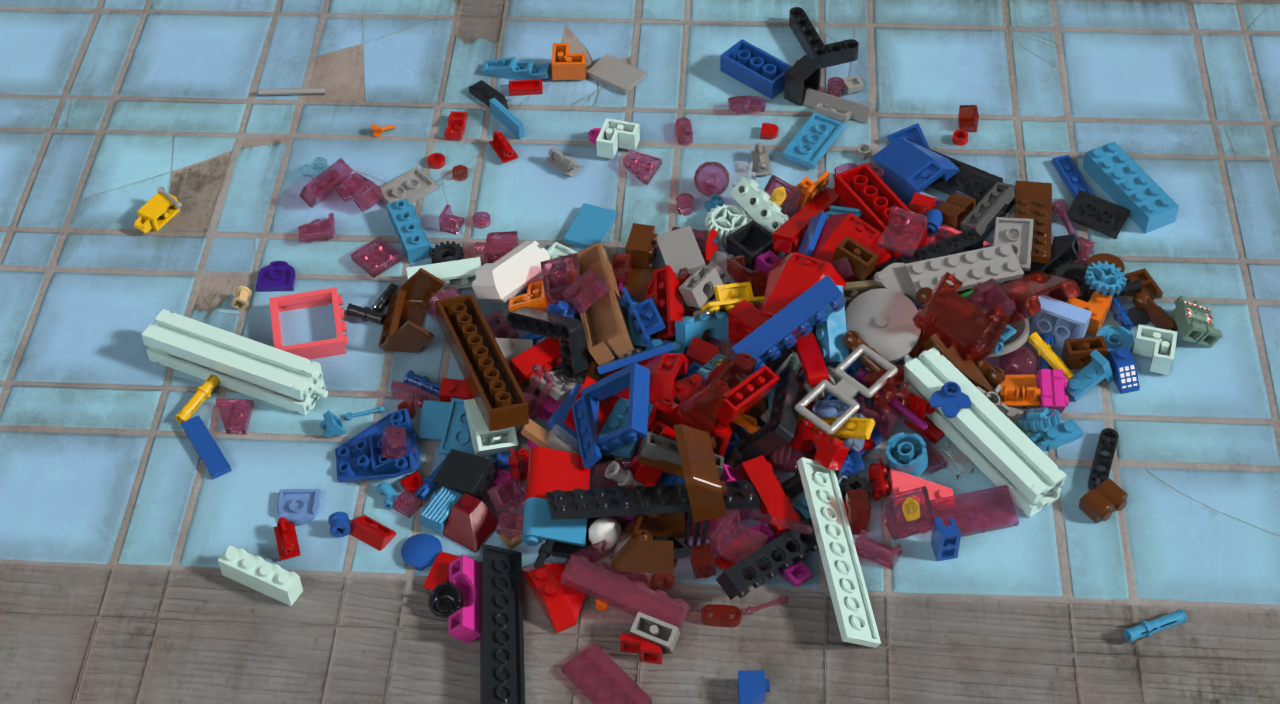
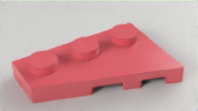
(903, 482)

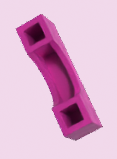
(465, 576)

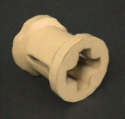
(241, 297)

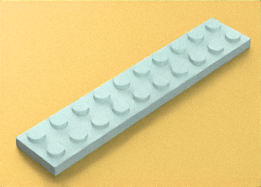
(838, 554)

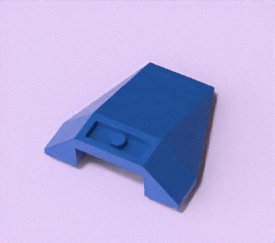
(911, 168)
(362, 455)

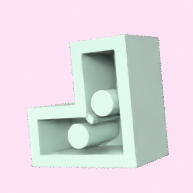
(617, 135)
(1157, 344)

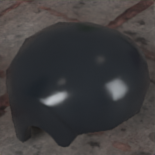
(444, 600)

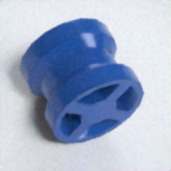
(339, 524)

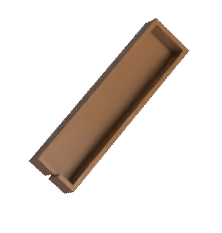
(604, 320)

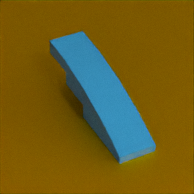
(511, 69)

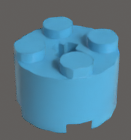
(907, 453)

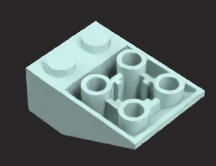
(485, 441)

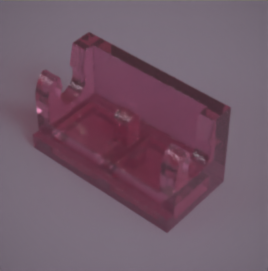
(877, 551)

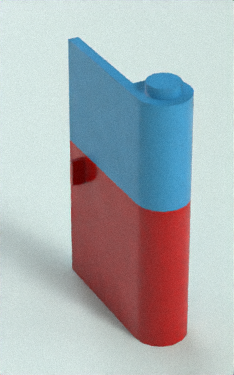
(548, 472)

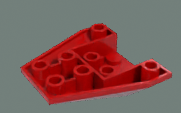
(849, 225)
(793, 277)
(662, 375)

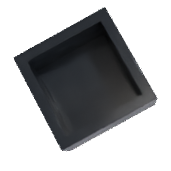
(800, 77)
(750, 242)

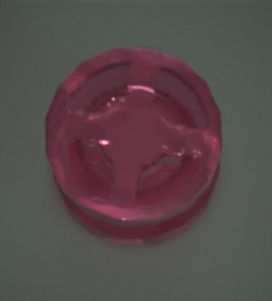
(835, 86)
(685, 204)

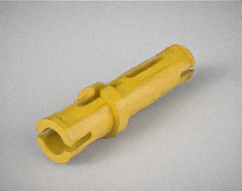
(1048, 354)
(202, 393)

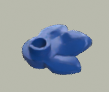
(950, 402)

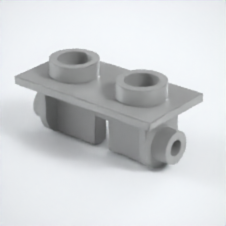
(761, 160)
(562, 163)

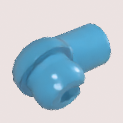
(389, 492)

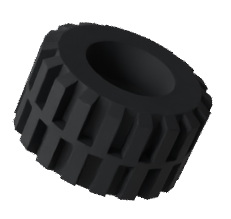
(1075, 272)

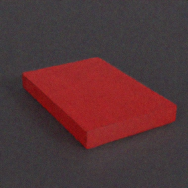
(605, 408)

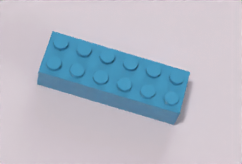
(1130, 187)

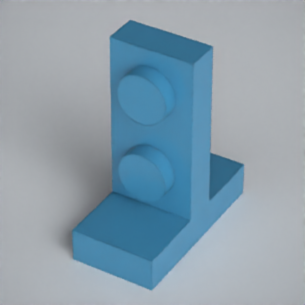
(1089, 376)

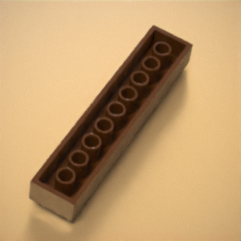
(482, 363)

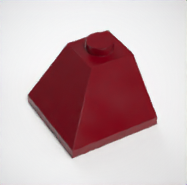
(470, 523)

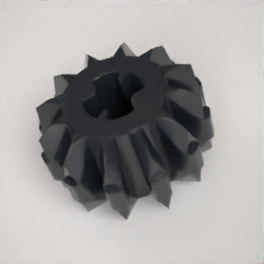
(854, 483)

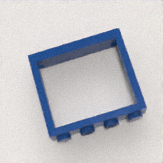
(638, 380)

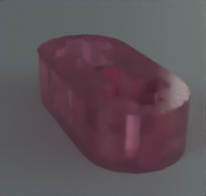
(684, 131)

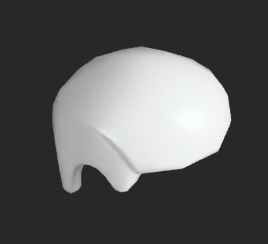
(605, 529)

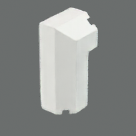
(510, 274)

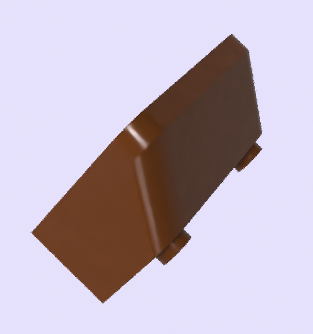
(405, 314)
(700, 473)
(637, 549)

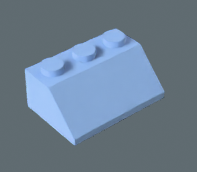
(1060, 320)

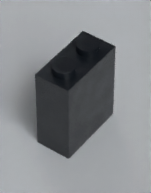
(466, 474)

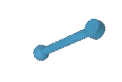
(349, 416)

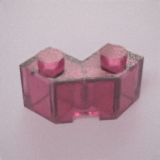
(361, 190)

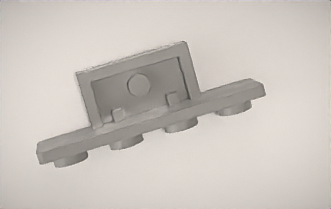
(836, 107)

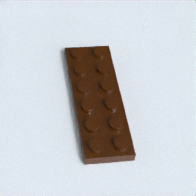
(1041, 212)

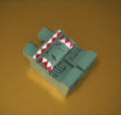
(1195, 320)

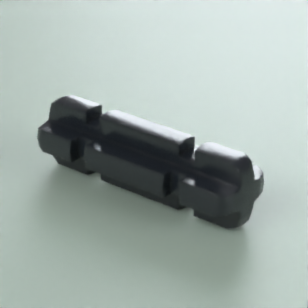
(384, 299)

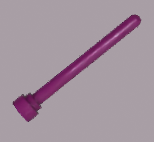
(895, 403)

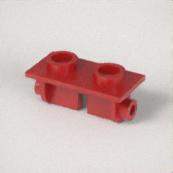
(502, 147)
(918, 405)
(519, 464)
(879, 473)
(286, 539)

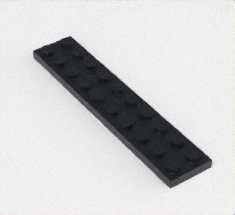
(640, 500)
(501, 626)

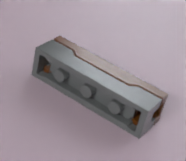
(664, 455)

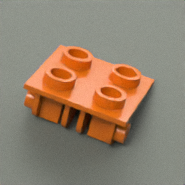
(1019, 391)

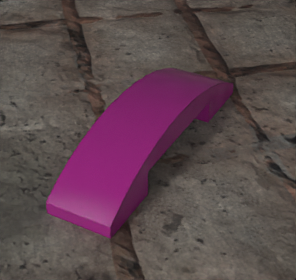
(798, 572)

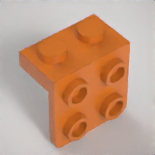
(810, 189)

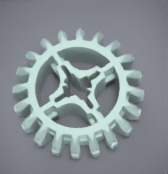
(726, 220)

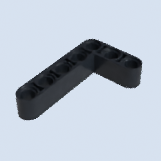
(813, 46)
(565, 329)
(782, 418)

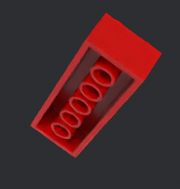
(866, 191)

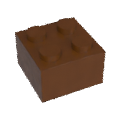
(642, 246)

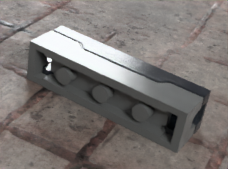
(993, 204)

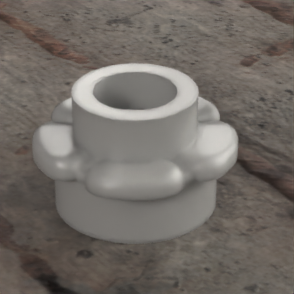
(863, 151)

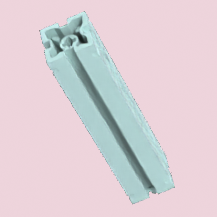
(235, 361)
(987, 435)

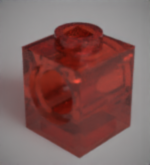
(702, 561)

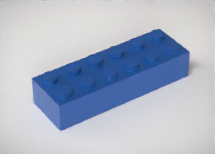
(792, 322)

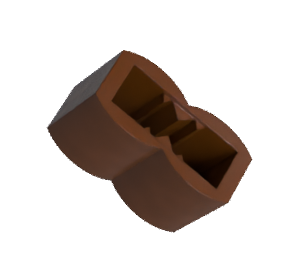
(956, 209)
(1103, 501)

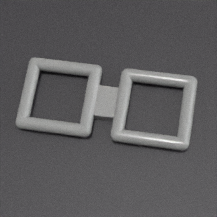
(845, 389)

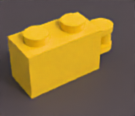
(155, 213)

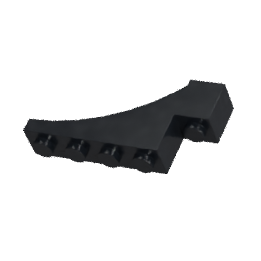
(1063, 249)

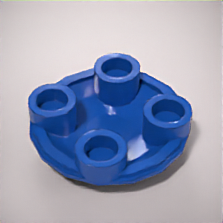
(421, 550)

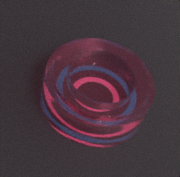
(481, 220)

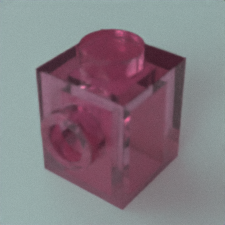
(393, 442)

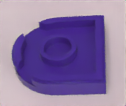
(276, 277)

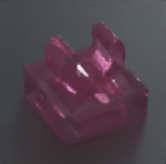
(407, 504)

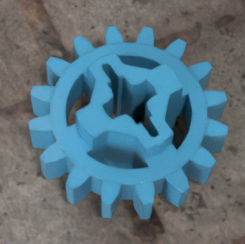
(1105, 278)
(1038, 420)

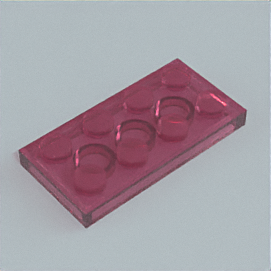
(977, 510)
(602, 679)

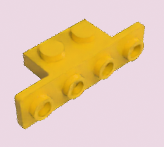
(731, 295)

